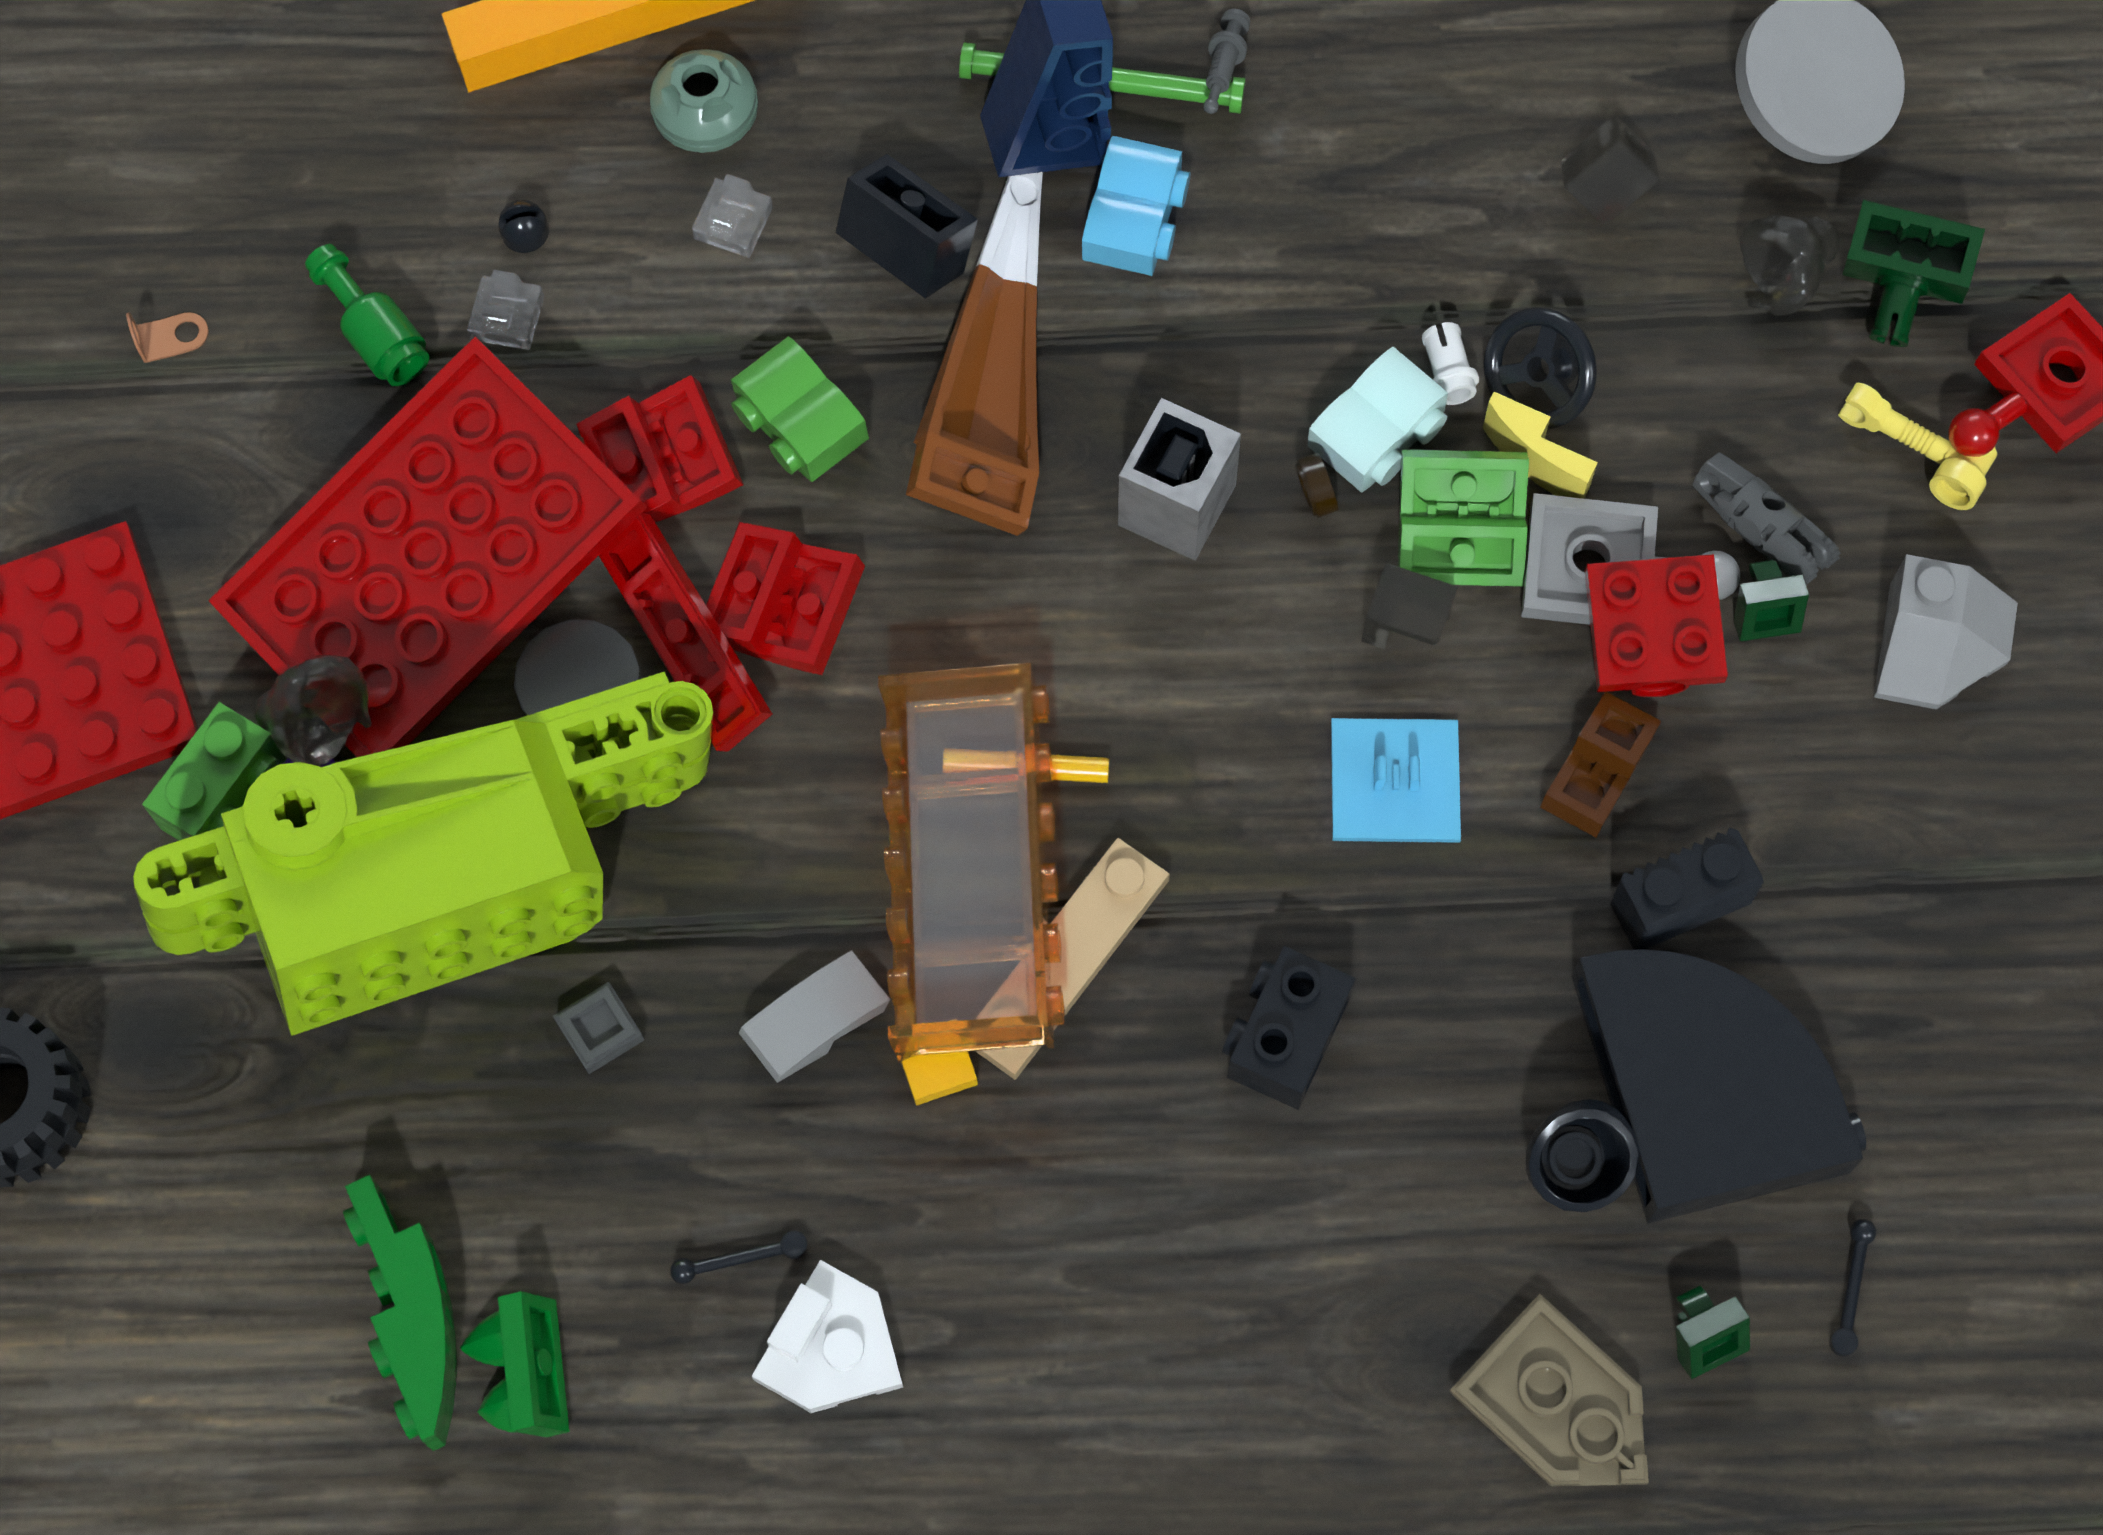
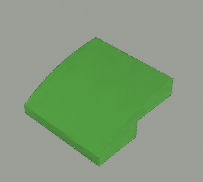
(1464, 516)

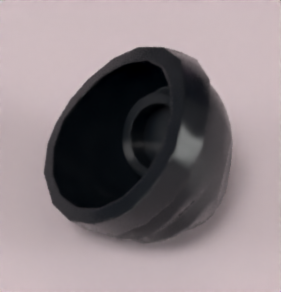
(1582, 1156)

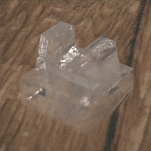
(732, 216)
(505, 310)

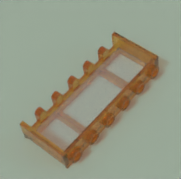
(969, 861)

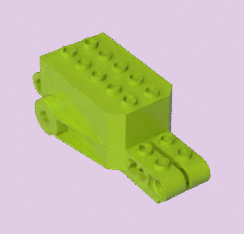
(426, 853)

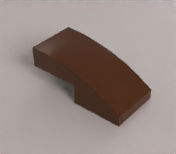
(1600, 764)

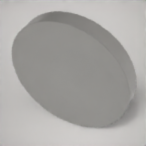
(1820, 78)

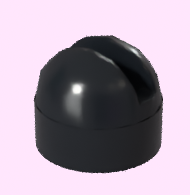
(523, 226)

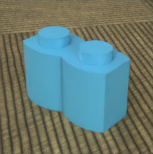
(1133, 206)

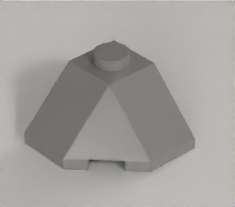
(1941, 632)

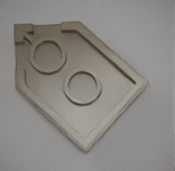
(1559, 1402)

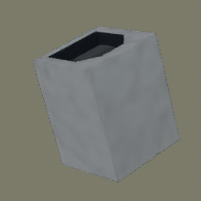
(1178, 479)

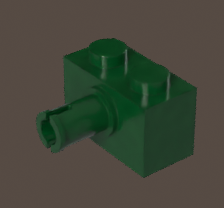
(1910, 259)

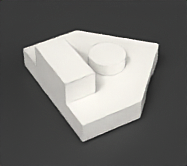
(830, 1344)

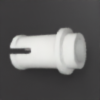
(1450, 363)

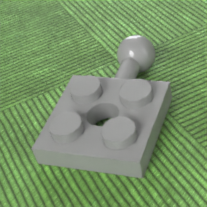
(1616, 530)

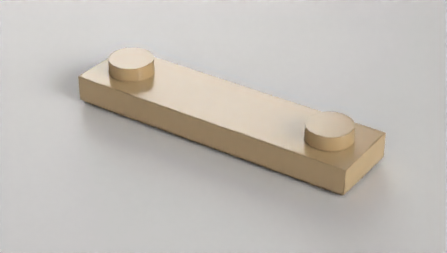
(1092, 929)

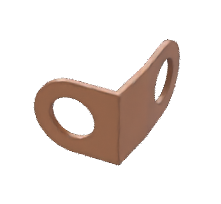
(158, 339)

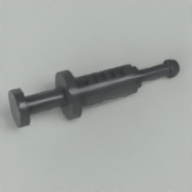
(1227, 50)

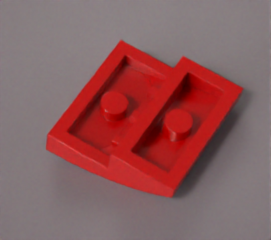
(664, 448)
(783, 597)

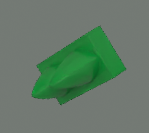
(528, 1345)

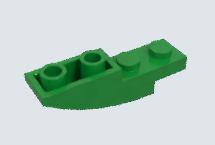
(417, 1333)

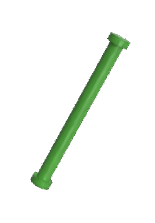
(1123, 80)

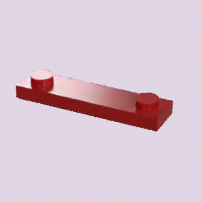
(684, 629)

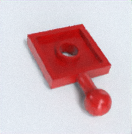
(2022, 374)

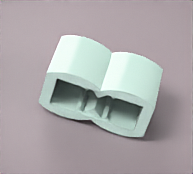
(1378, 419)

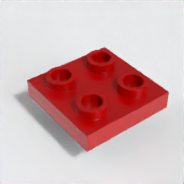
(1656, 625)

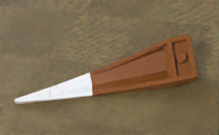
(981, 417)

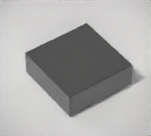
(598, 1028)

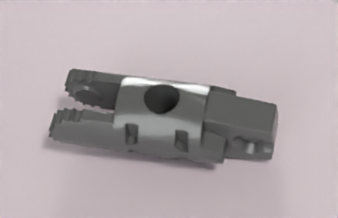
(1765, 518)

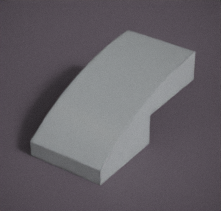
(814, 1015)

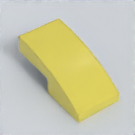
(1524, 429)

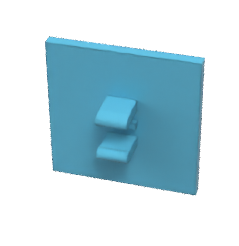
(1395, 780)

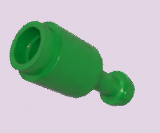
(371, 321)

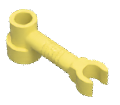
(1958, 478)

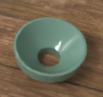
(708, 120)

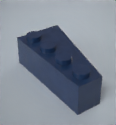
(1052, 90)

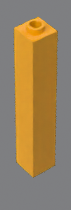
(523, 36)

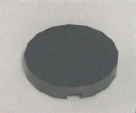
(572, 663)

